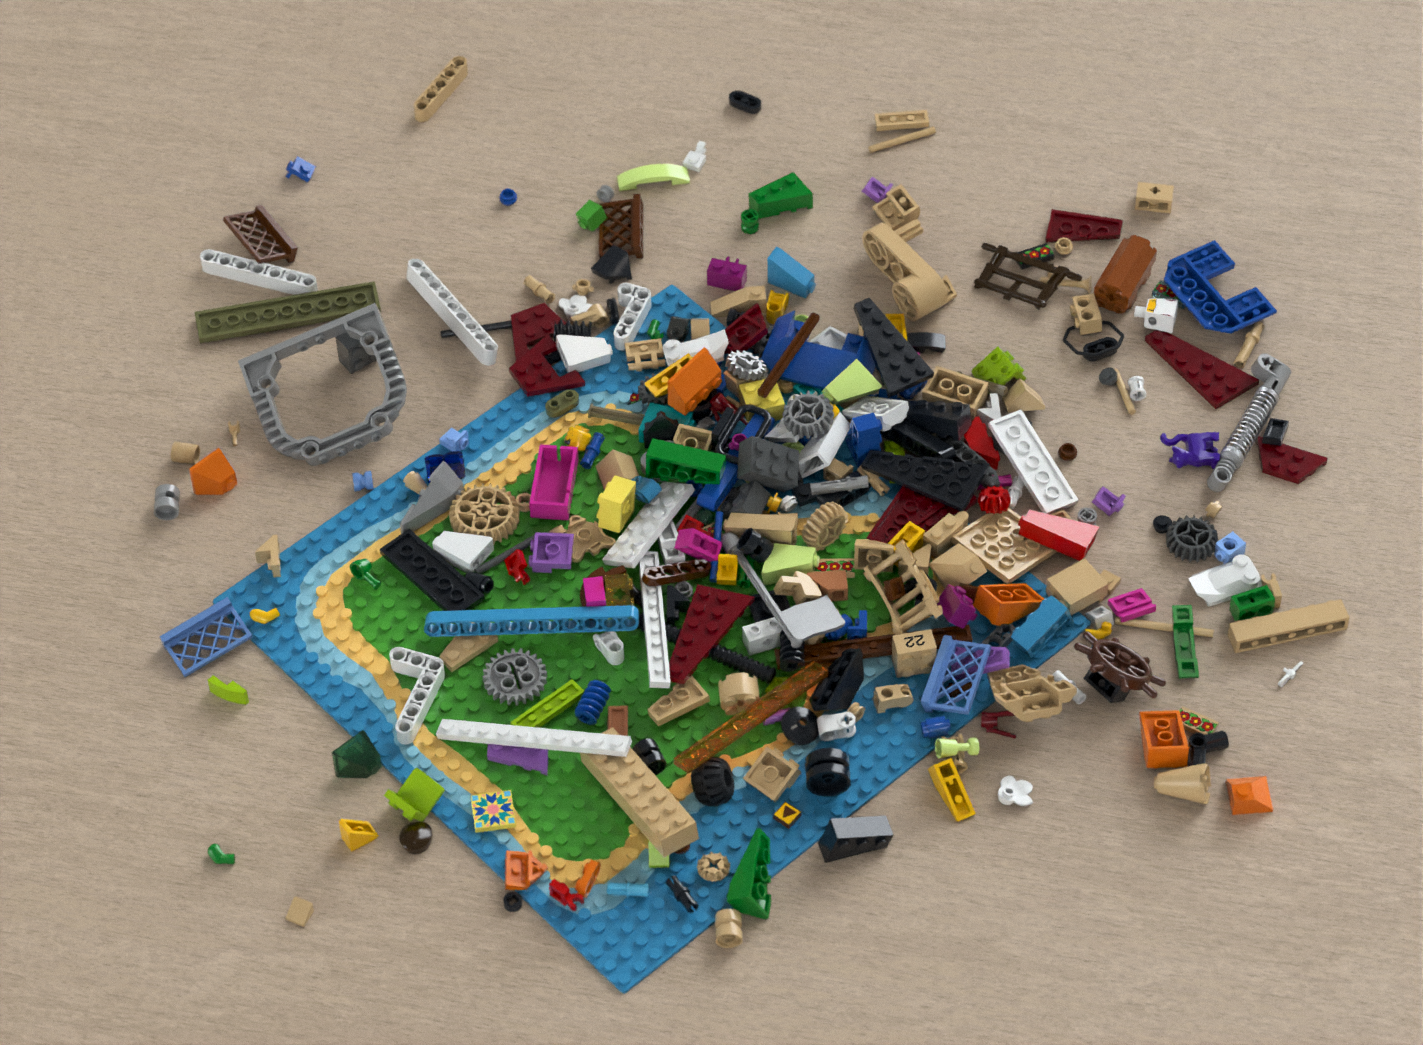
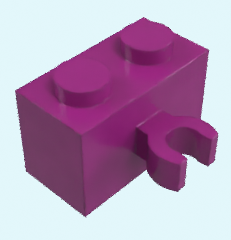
(726, 274)
(957, 606)

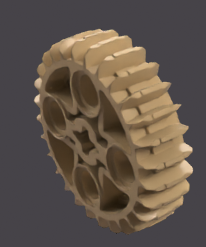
(480, 510)

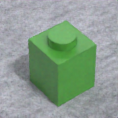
(590, 215)

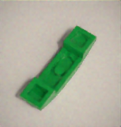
(1184, 641)

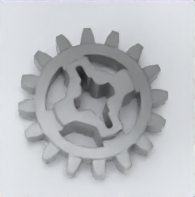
(745, 365)

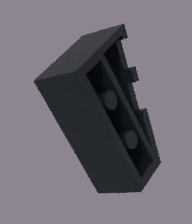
(854, 836)

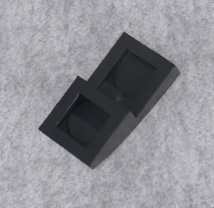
(926, 340)

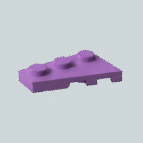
(521, 756)

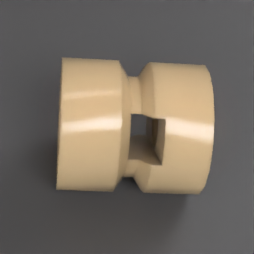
(728, 928)

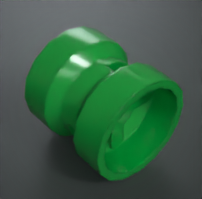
(749, 221)

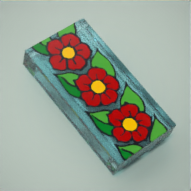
(1162, 291)

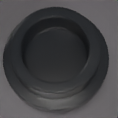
(1161, 523)

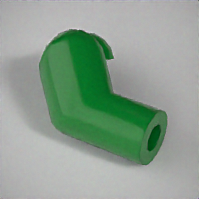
(653, 331)
(218, 856)

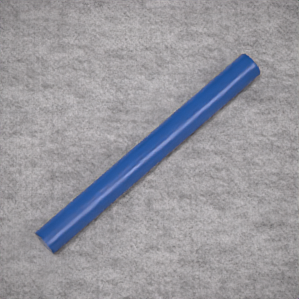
(717, 535)

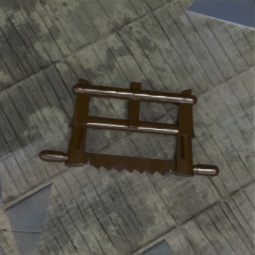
(1048, 289)

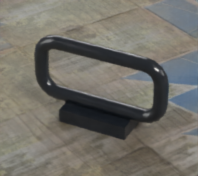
(728, 423)

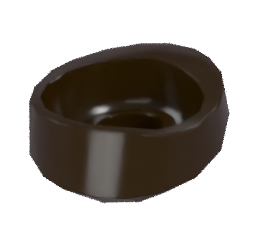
(416, 837)

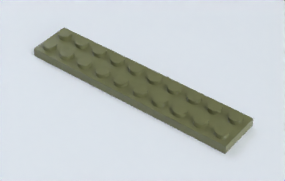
(284, 312)

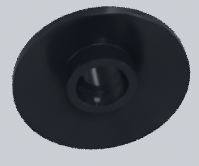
(794, 730)

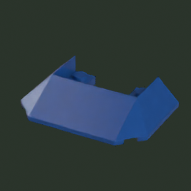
(1188, 279)
(813, 363)

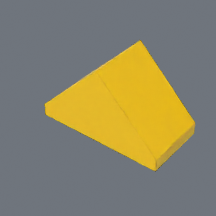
(356, 833)

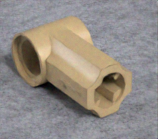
(595, 314)

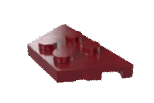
(746, 330)
(1288, 462)

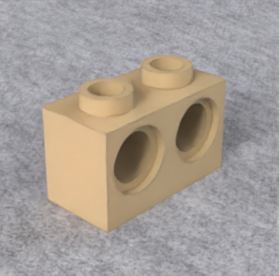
(1086, 314)

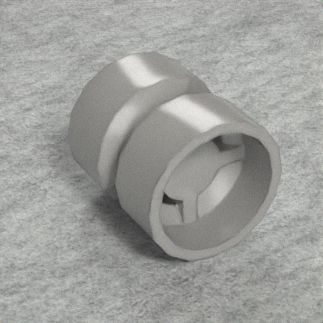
(166, 502)

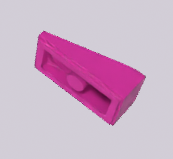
(594, 591)

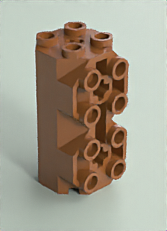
(1125, 274)

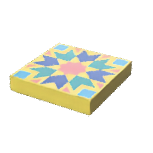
(493, 811)

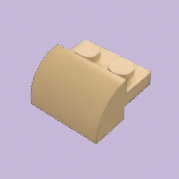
(897, 208)

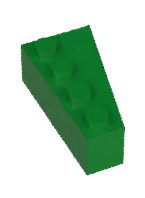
(684, 463)

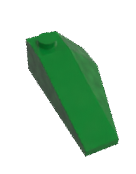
(749, 884)

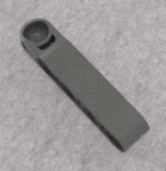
(965, 453)

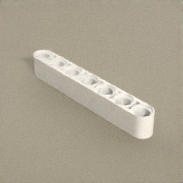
(257, 274)

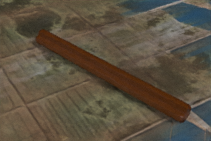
(788, 355)

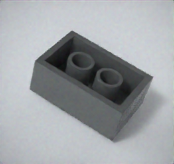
(768, 463)

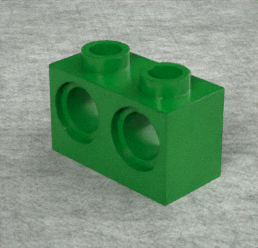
(1252, 603)

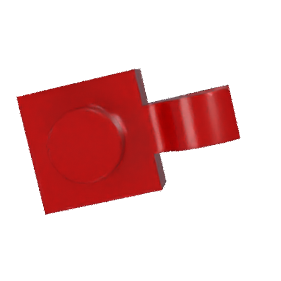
(689, 522)
(515, 565)
(562, 894)

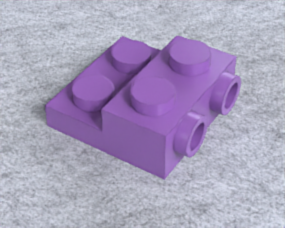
(551, 551)

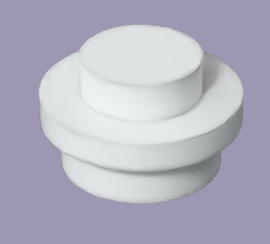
(788, 503)

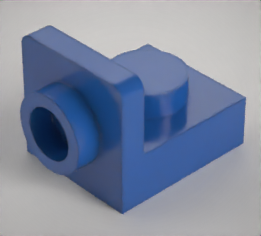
(860, 628)

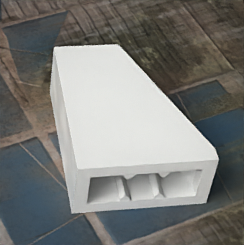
(583, 352)
(463, 549)

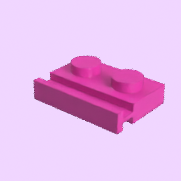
(1131, 605)

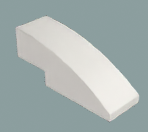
(667, 543)

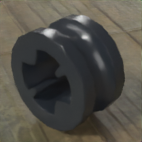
(516, 905)

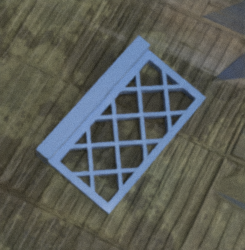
(194, 627)
(939, 676)

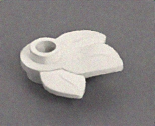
(574, 306)
(1015, 791)

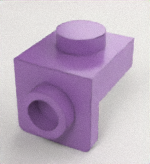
(876, 190)
(1108, 501)

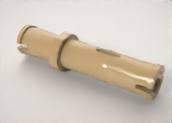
(1251, 338)

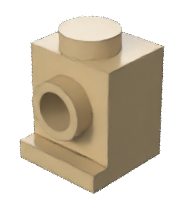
(836, 470)

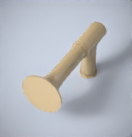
(1085, 284)

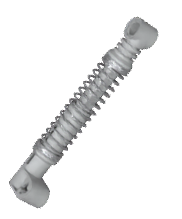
(1231, 456)

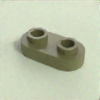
(564, 402)

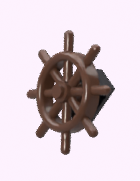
(1117, 669)

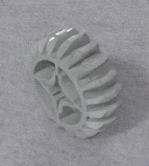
(806, 420)

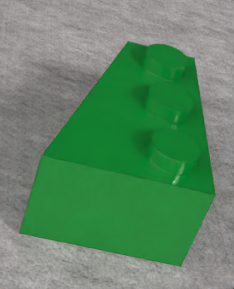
(780, 196)

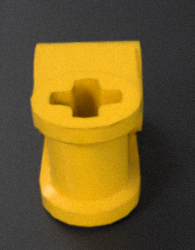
(776, 306)

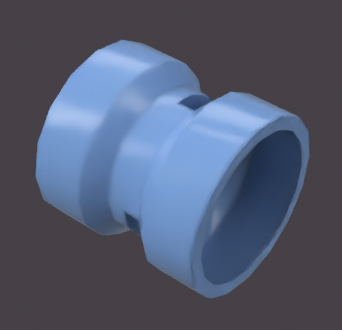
(361, 481)

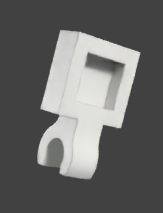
(696, 160)

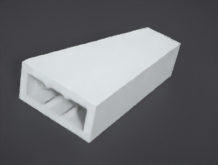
(821, 450)

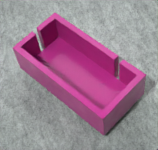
(553, 482)

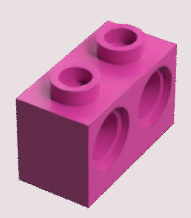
(698, 545)

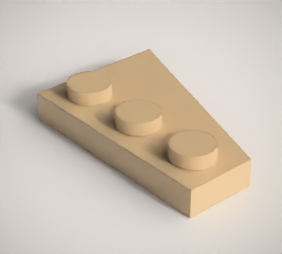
(678, 702)

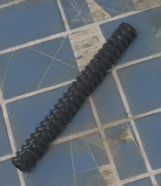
(724, 656)

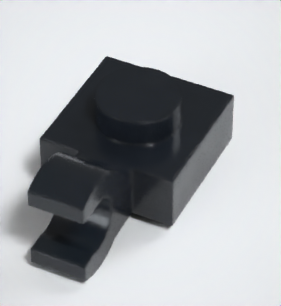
(803, 492)

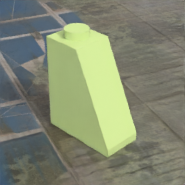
(851, 384)
(786, 560)

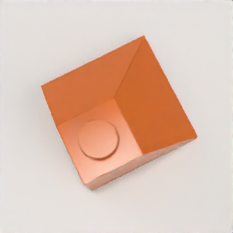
(213, 475)
(1249, 795)

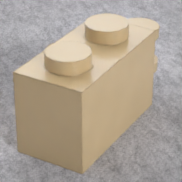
(941, 533)

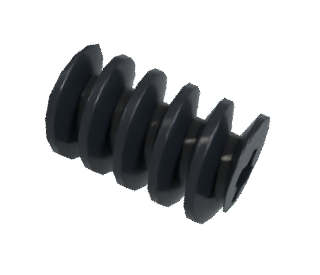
(573, 330)
(790, 657)

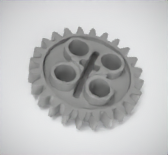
(502, 683)

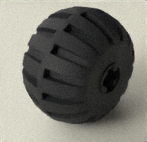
(713, 782)

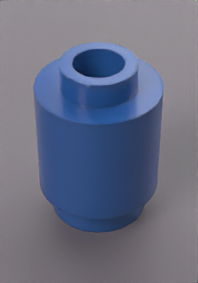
(837, 634)
(935, 727)

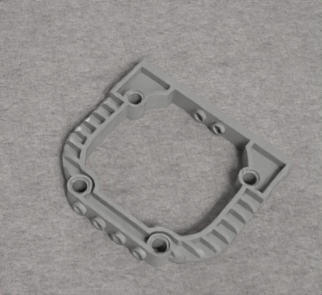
(262, 368)

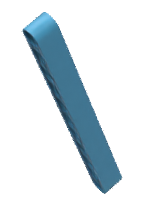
(522, 625)

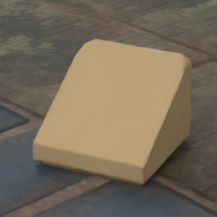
(300, 911)

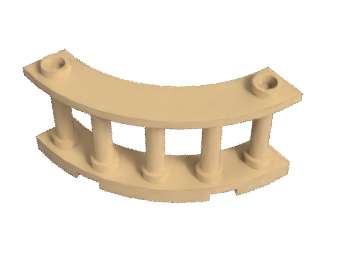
(924, 586)

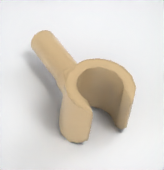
(234, 430)

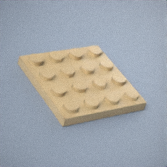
(1000, 546)

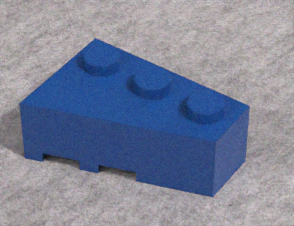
(864, 436)

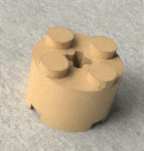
(737, 692)

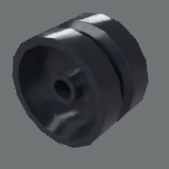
(827, 772)

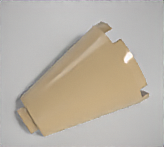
(1185, 783)

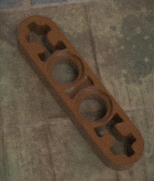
(656, 575)

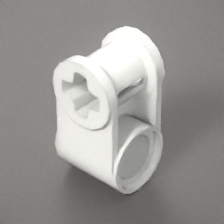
(610, 647)
(835, 726)

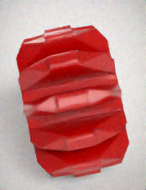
(994, 500)

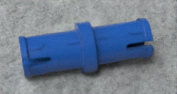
(592, 450)

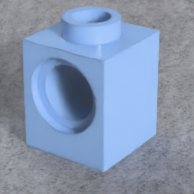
(1229, 547)

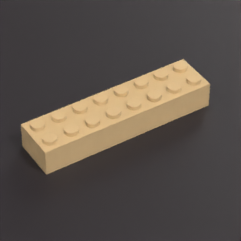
(643, 799)

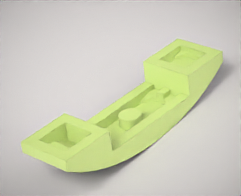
(652, 173)

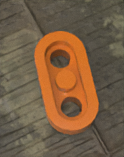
(590, 874)

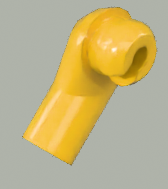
(264, 617)
(1102, 632)

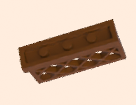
(636, 223)
(270, 230)

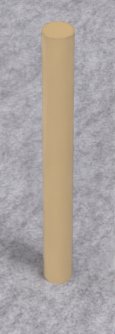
(899, 140)

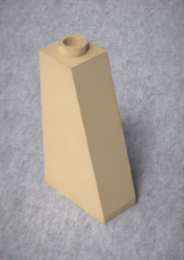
(773, 527)

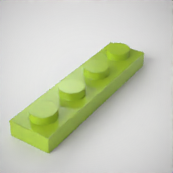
(550, 706)

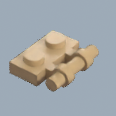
(643, 350)

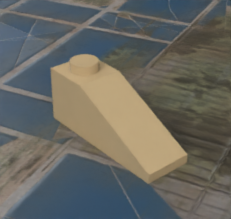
(740, 300)

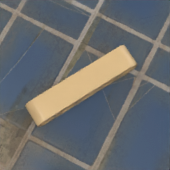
(440, 89)

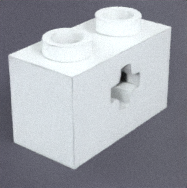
(761, 636)

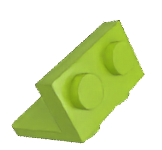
(998, 368)
(416, 795)

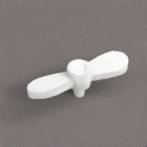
(1290, 674)

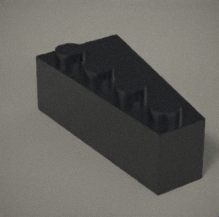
(940, 417)

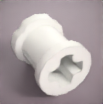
(1136, 388)

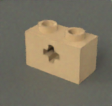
(1154, 197)

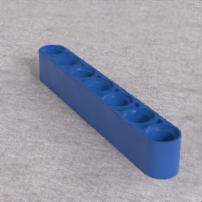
(714, 494)

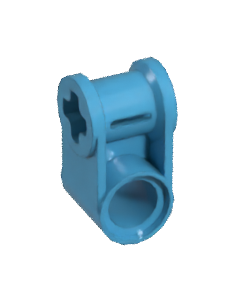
(646, 489)

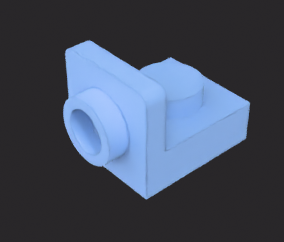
(455, 440)

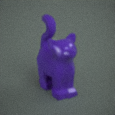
(1198, 446)

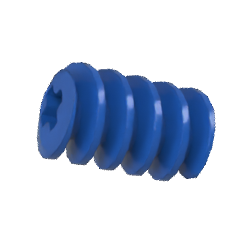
(592, 702)

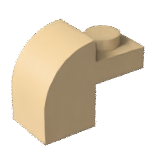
(799, 586)

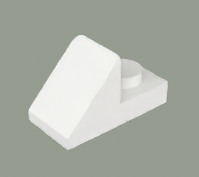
(991, 411)

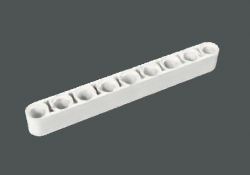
(452, 312)

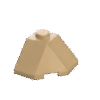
(693, 437)

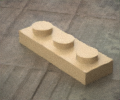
(901, 120)

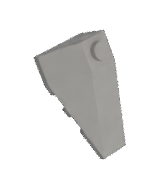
(433, 500)

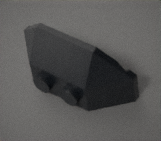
(841, 684)

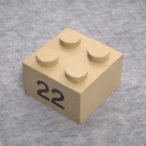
(913, 653)

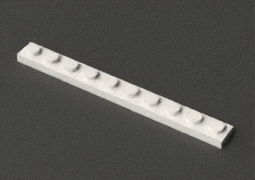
(654, 627)
(534, 737)

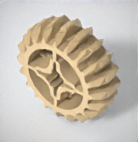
(824, 526)

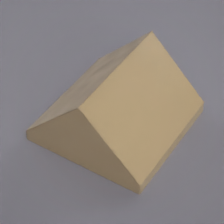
(1022, 398)
(616, 464)

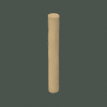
(1124, 393)

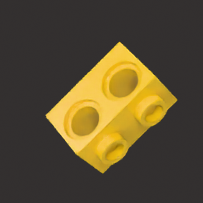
(911, 535)

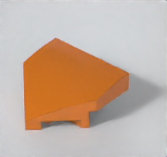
(522, 870)

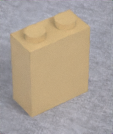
(1077, 586)

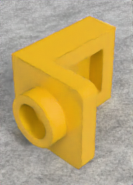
(727, 569)

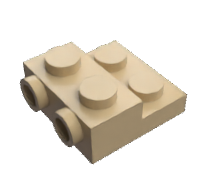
(772, 773)

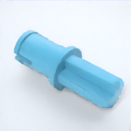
(627, 889)

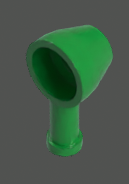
(361, 569)

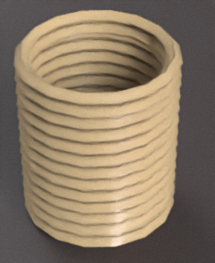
(185, 453)

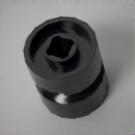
(756, 546)
(650, 754)

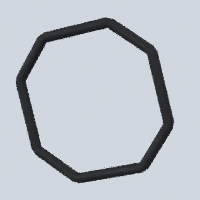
(1098, 353)

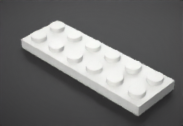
(1032, 462)
(648, 525)

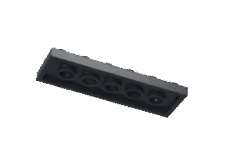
(431, 573)

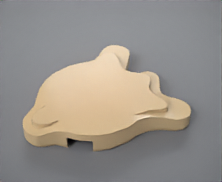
(587, 538)

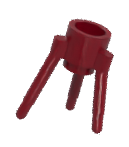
(720, 403)
(990, 719)

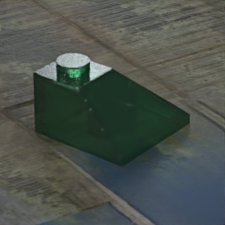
(356, 758)

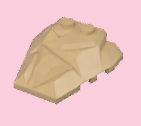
(1028, 693)

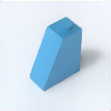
(789, 274)

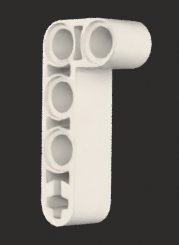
(637, 304)

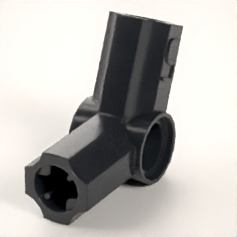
(1202, 744)

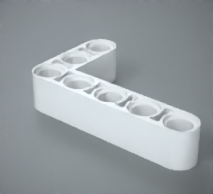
(430, 677)

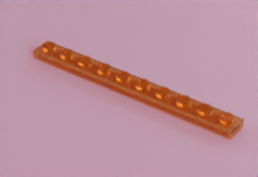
(750, 717)

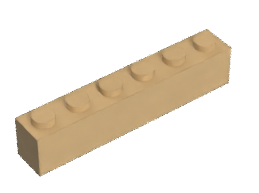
(1288, 626)

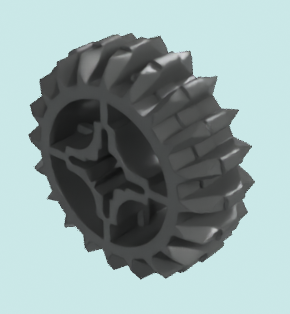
(1191, 538)

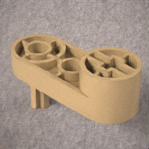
(916, 284)

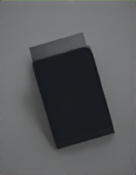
(676, 604)

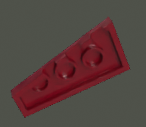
(1081, 227)

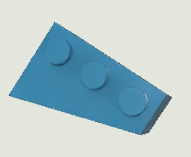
(1042, 626)

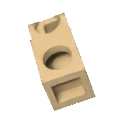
(892, 696)

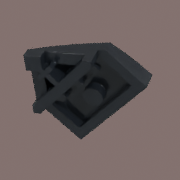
(613, 265)
(660, 428)

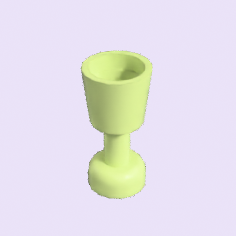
(950, 747)

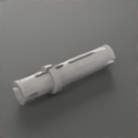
(839, 485)

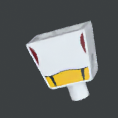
(1158, 314)

